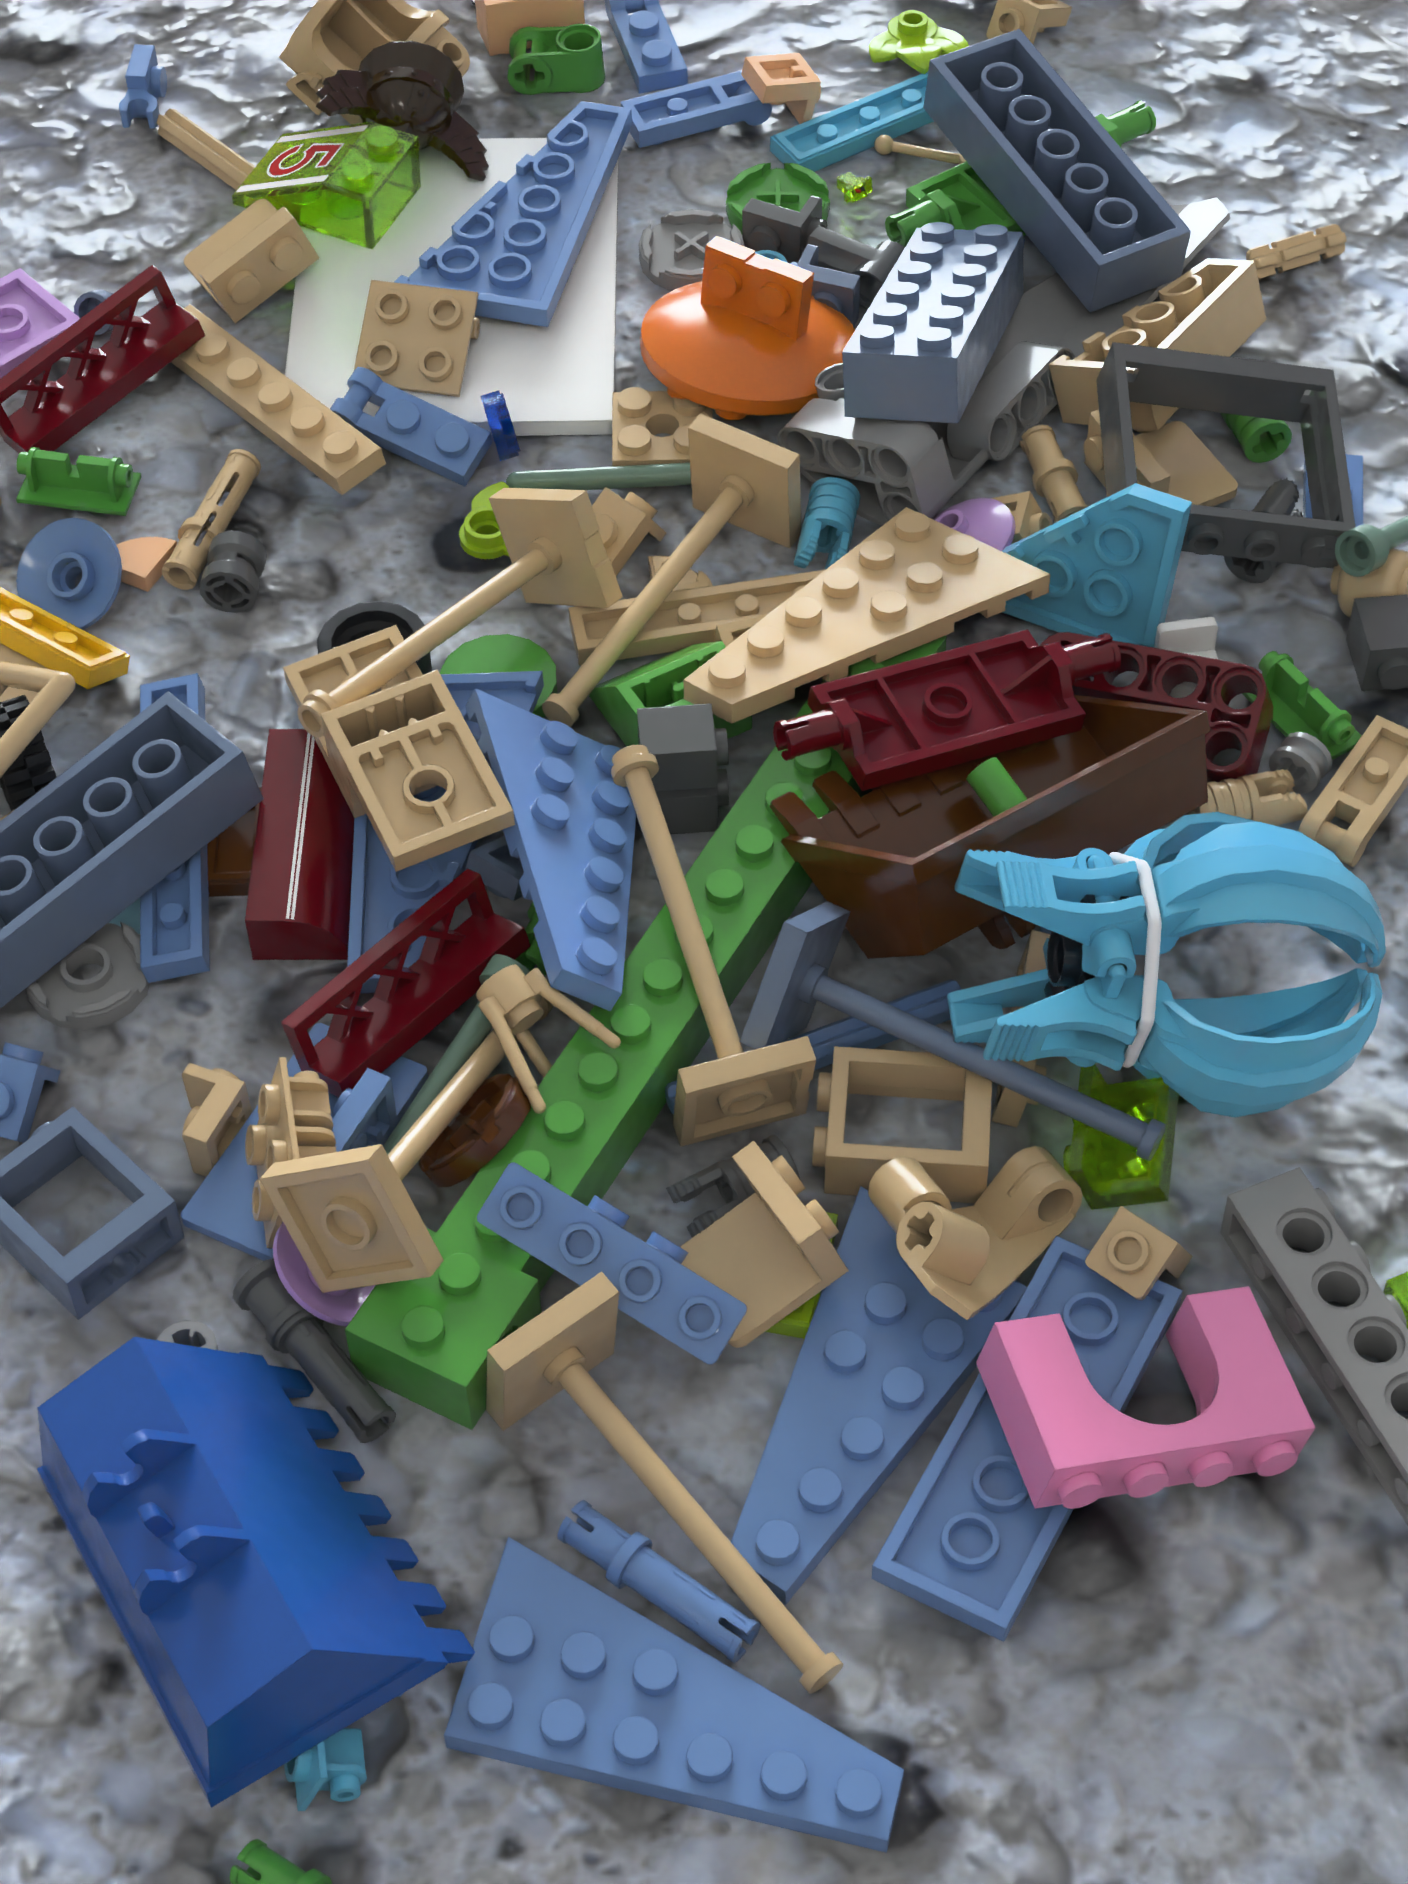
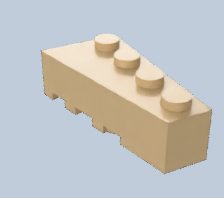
(1200, 312)

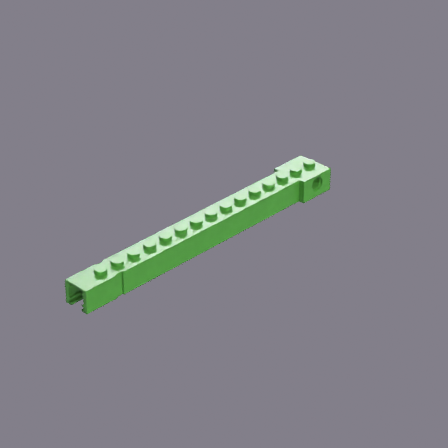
(435, 1331)

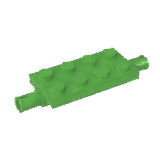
(965, 200)

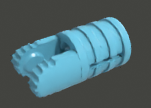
(828, 521)

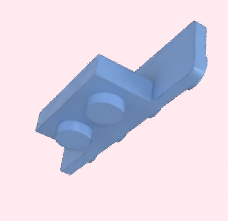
(592, 1239)

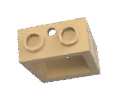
(911, 1075)

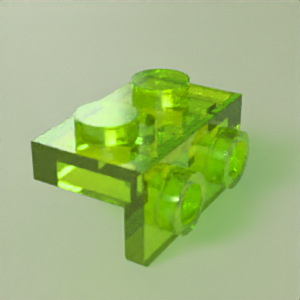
(1109, 1168)

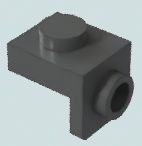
(780, 228)

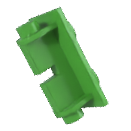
(89, 486)
(1302, 708)

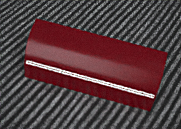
(300, 856)

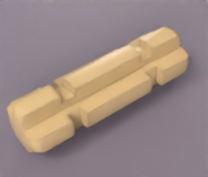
(1297, 250)

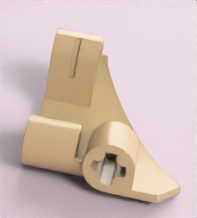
(979, 1249)

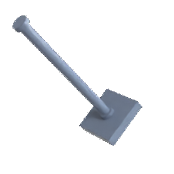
(800, 978)

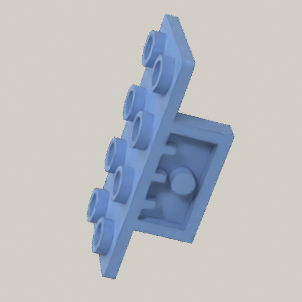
(360, 1119)

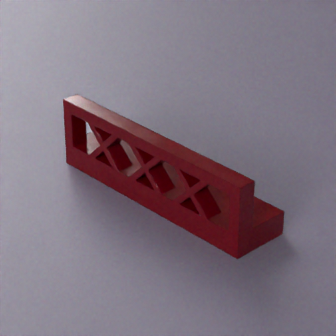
(96, 376)
(406, 999)

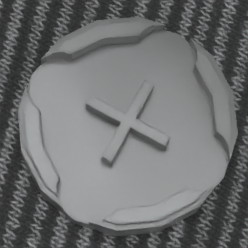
(675, 249)

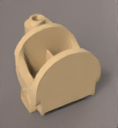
(344, 32)

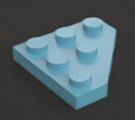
(1107, 566)

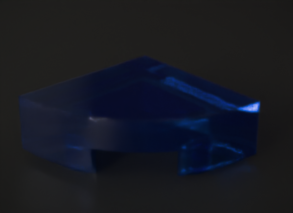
(500, 425)

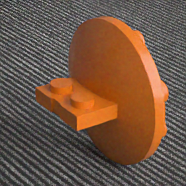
(743, 335)

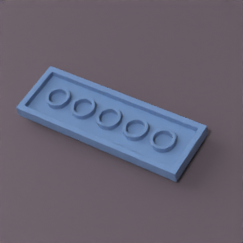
(970, 1527)

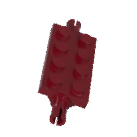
(948, 706)

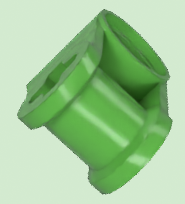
(562, 59)

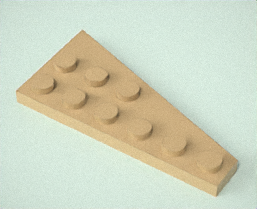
(873, 602)

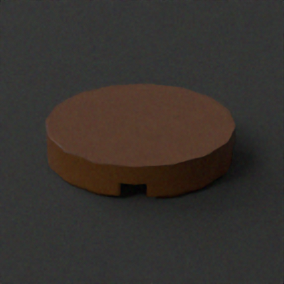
(478, 1132)

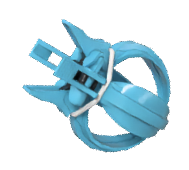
(1196, 874)

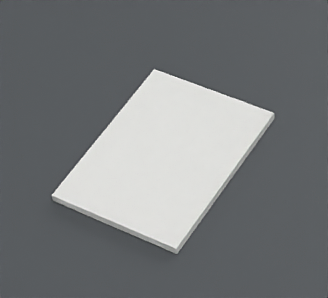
(550, 376)

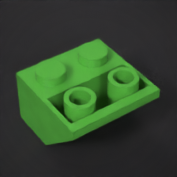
(656, 686)

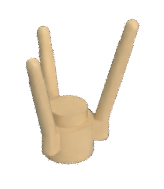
(512, 1006)

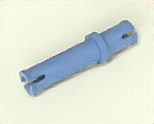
(635, 1564)

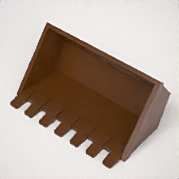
(904, 843)

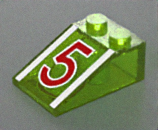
(339, 179)

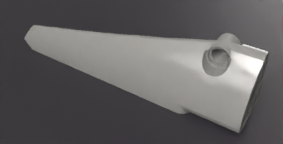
(929, 462)

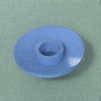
(56, 559)

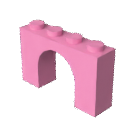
(1084, 1449)

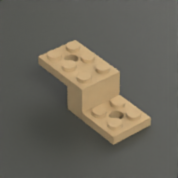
(399, 746)

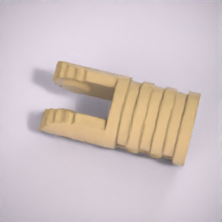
(1256, 797)

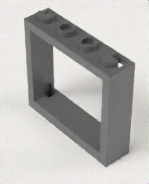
(1242, 389)

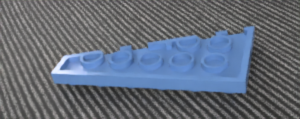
(622, 1703)

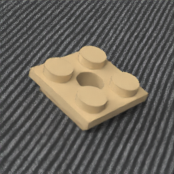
(642, 415)

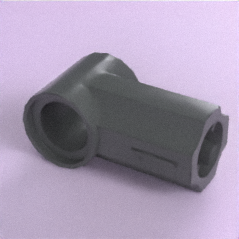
(856, 258)

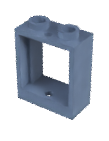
(111, 1253)

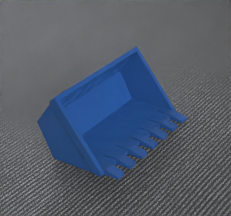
(236, 1554)

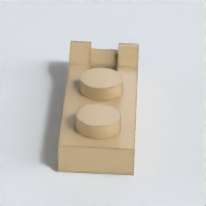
(1361, 791)

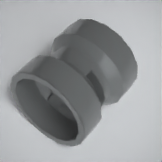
(233, 571)

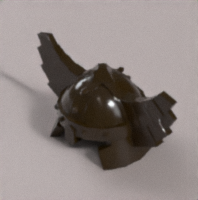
(413, 92)

